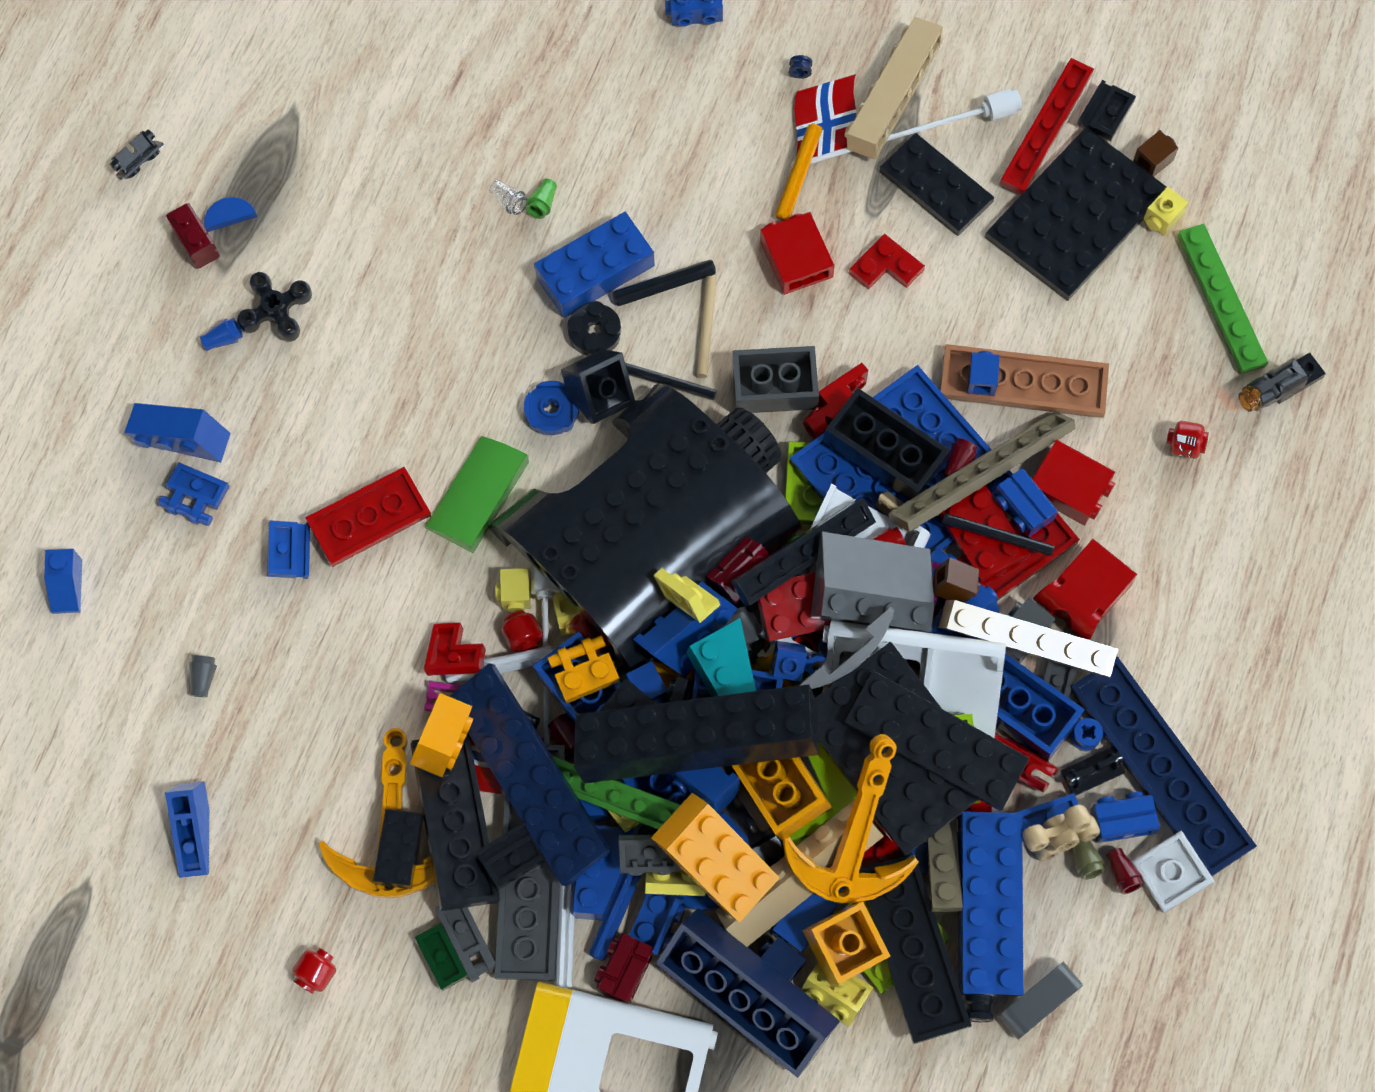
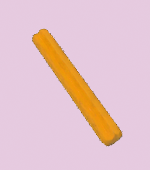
(798, 172)

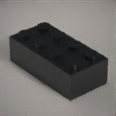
(885, 445)

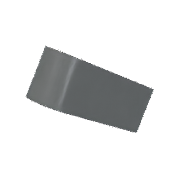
(1040, 1000)

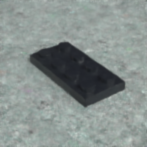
(936, 184)

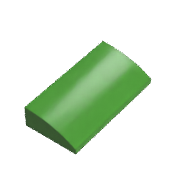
(478, 493)

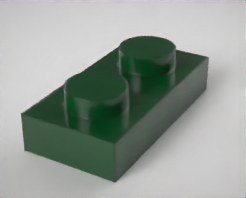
(441, 957)

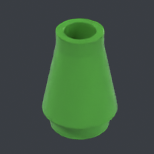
(541, 200)

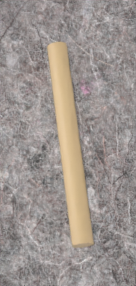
(706, 327)

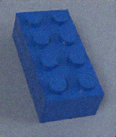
(594, 264)

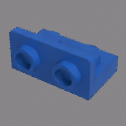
(657, 919)

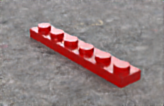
(1046, 126)

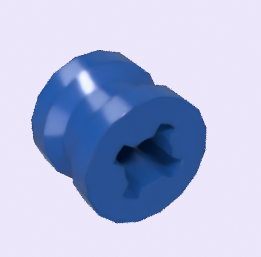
(1082, 739)

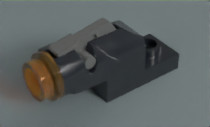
(1281, 383)

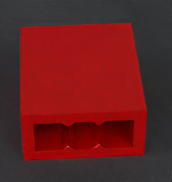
(796, 252)
(1074, 482)

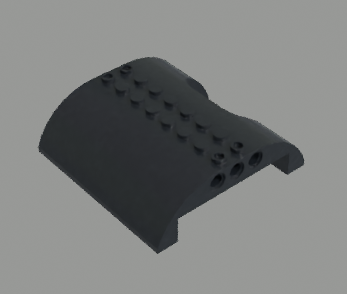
(665, 500)

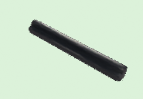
(664, 282)

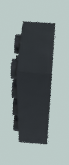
(398, 849)

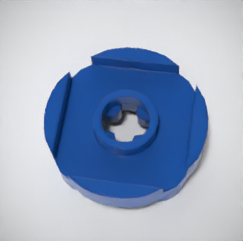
(545, 422)

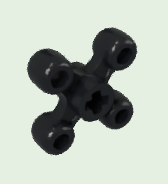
(274, 306)

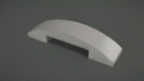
(825, 675)

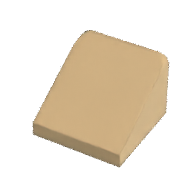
(888, 502)

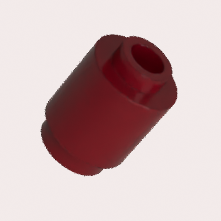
(563, 733)

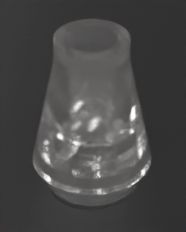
(510, 198)

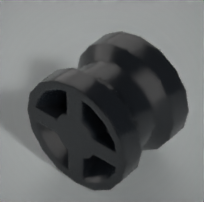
(979, 1007)

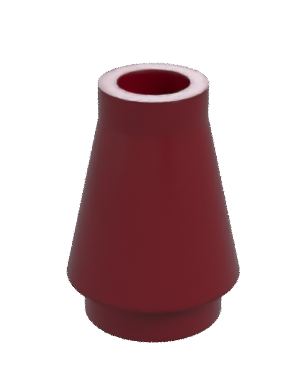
(960, 455)
(1124, 873)

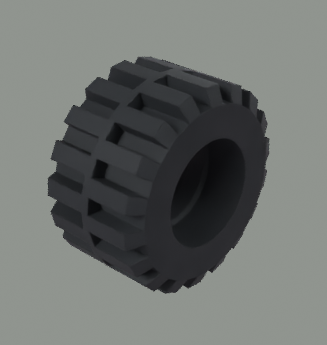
(752, 437)

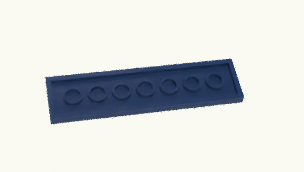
(1163, 767)
(531, 777)

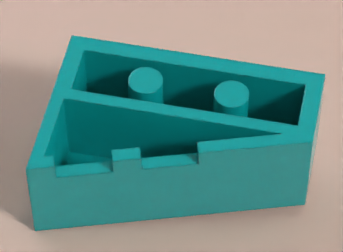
(723, 661)

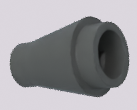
(201, 675)

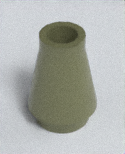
(1088, 860)

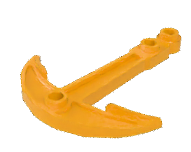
(850, 853)
(361, 877)

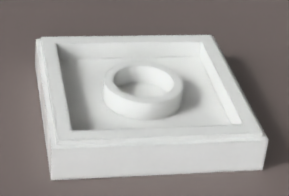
(1173, 871)

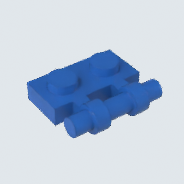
(196, 486)

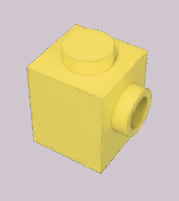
(1165, 211)
(514, 589)

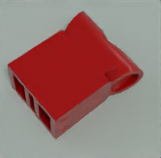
(1087, 589)

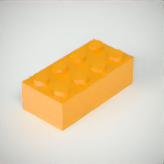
(783, 793)
(715, 857)

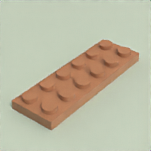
(1031, 382)

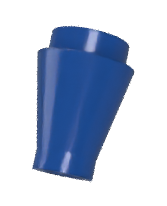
(223, 334)

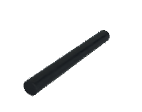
(670, 381)
(998, 534)

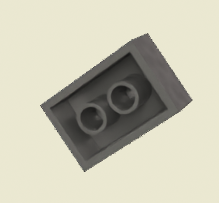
(775, 379)

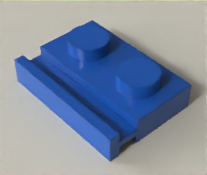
(288, 549)

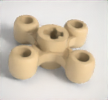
(1061, 832)

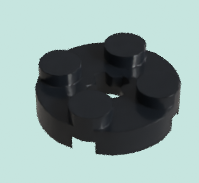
(589, 315)

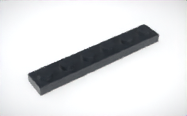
(800, 553)

